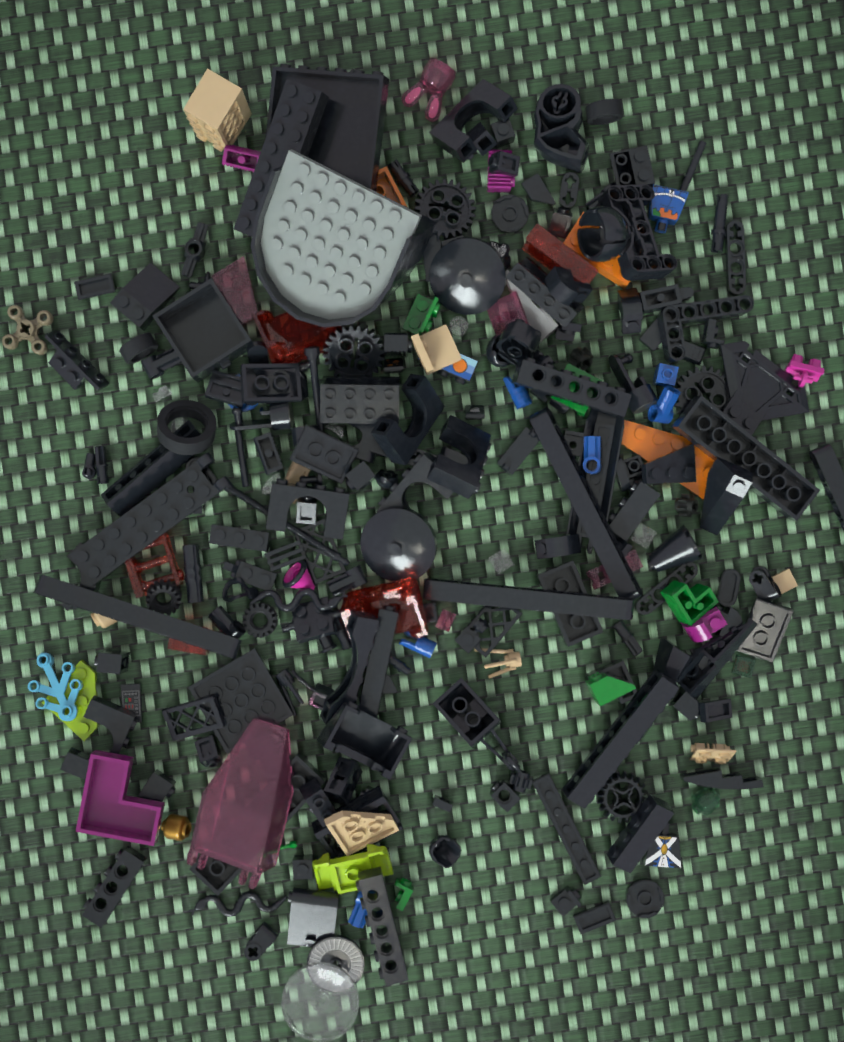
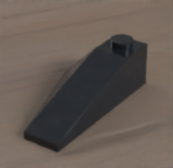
(723, 493)

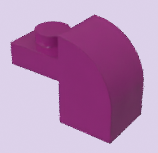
(705, 626)

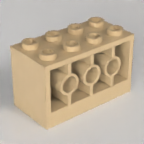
(217, 110)

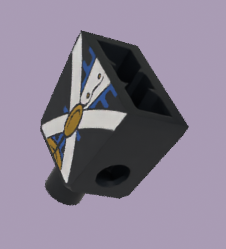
(664, 850)

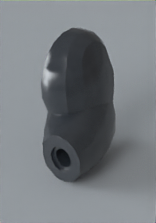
(557, 126)

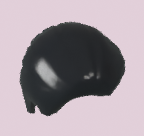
(492, 353)
(444, 851)

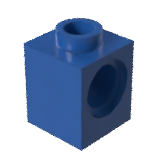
(665, 375)

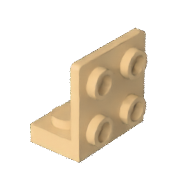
(436, 349)

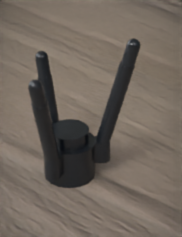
(286, 679)

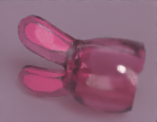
(435, 80)

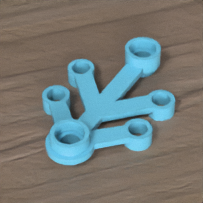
(58, 689)

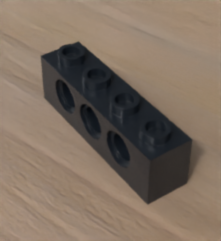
(99, 913)

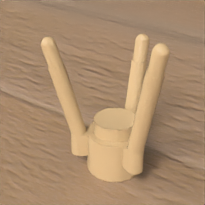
(511, 661)

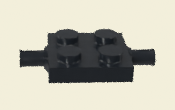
(311, 622)

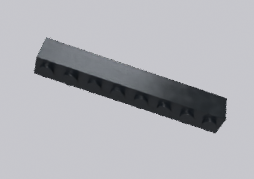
(620, 738)

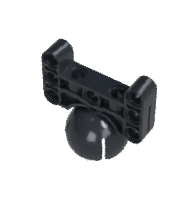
(624, 232)

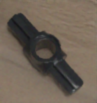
(197, 240)

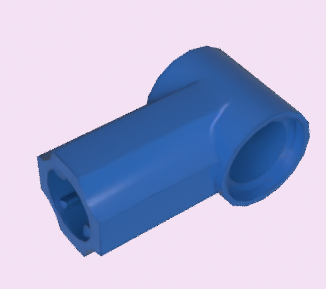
(663, 410)
(592, 451)
(357, 916)

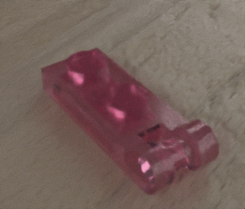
(632, 559)

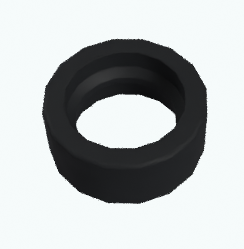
(604, 111)
(138, 348)

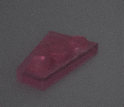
(237, 289)

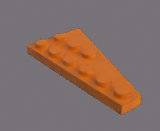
(655, 443)

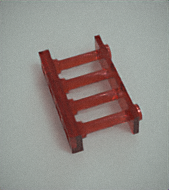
(135, 568)

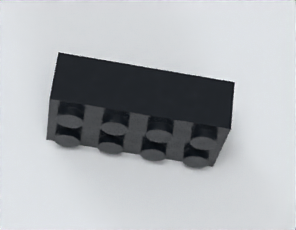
(571, 627)

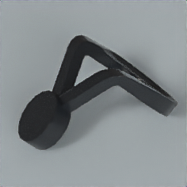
(251, 592)

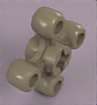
(21, 331)

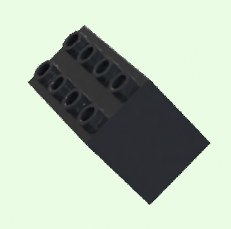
(359, 399)

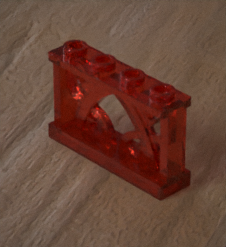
(552, 252)

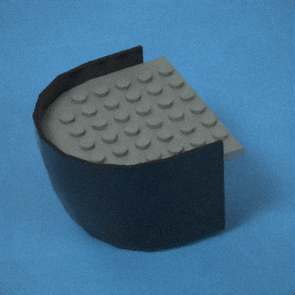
(332, 244)

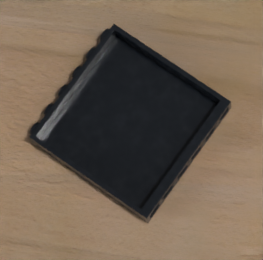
(352, 120)

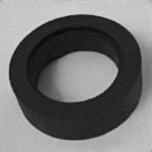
(183, 445)

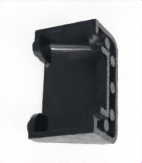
(365, 739)

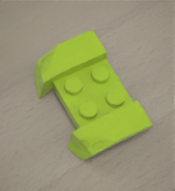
(343, 871)

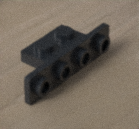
(72, 364)

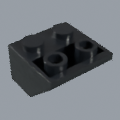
(632, 167)

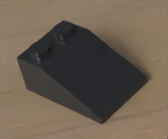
(145, 296)

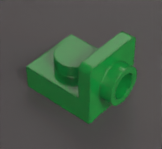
(403, 896)

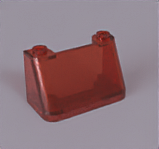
(288, 337)
(402, 593)

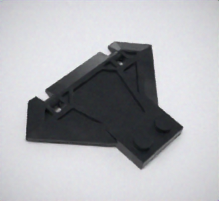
(758, 388)

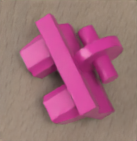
(804, 372)

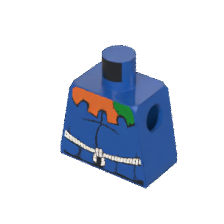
(666, 206)

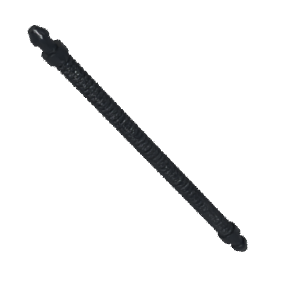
(247, 499)

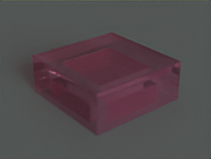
(445, 620)

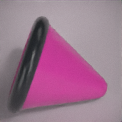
(298, 577)

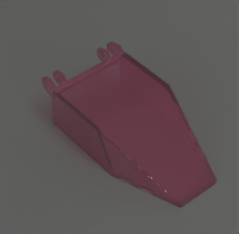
(247, 804)

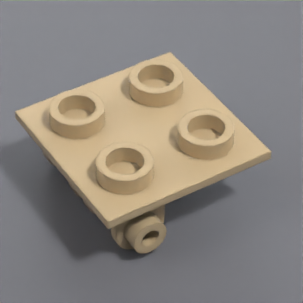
(703, 753)

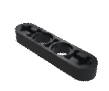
(735, 258)
(663, 584)

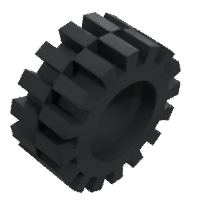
(165, 587)
(248, 620)

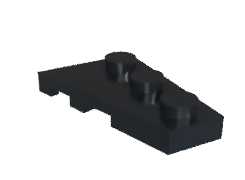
(671, 468)

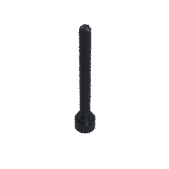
(312, 355)

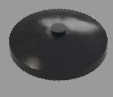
(467, 275)
(398, 544)

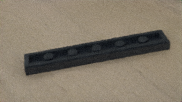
(566, 828)

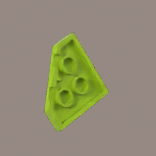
(80, 725)

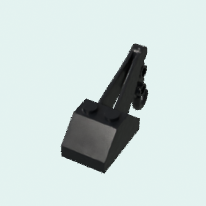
(473, 719)

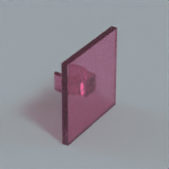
(506, 311)

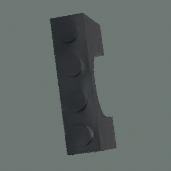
(481, 99)
(426, 408)
(474, 444)
(416, 474)
(285, 493)
(112, 716)

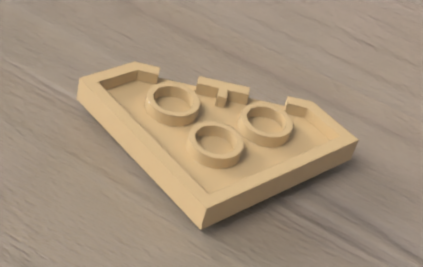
(357, 829)

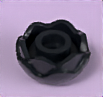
(386, 478)

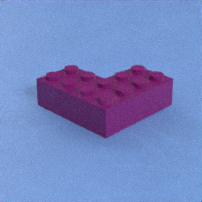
(107, 807)

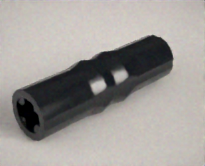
(193, 574)

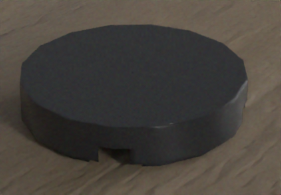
(509, 213)
(644, 898)

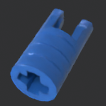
(519, 395)
(423, 645)

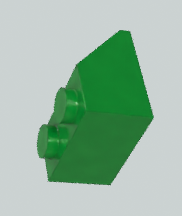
(607, 687)

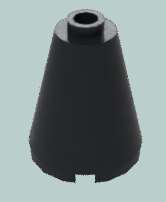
(675, 551)

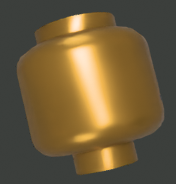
(176, 827)

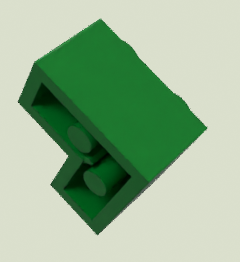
(688, 603)

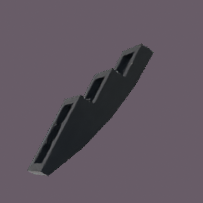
(714, 779)

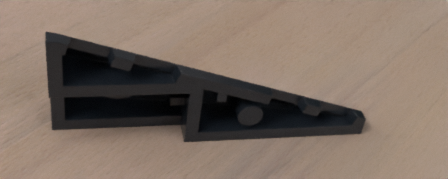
(711, 658)
(670, 661)

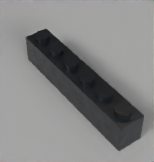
(147, 474)

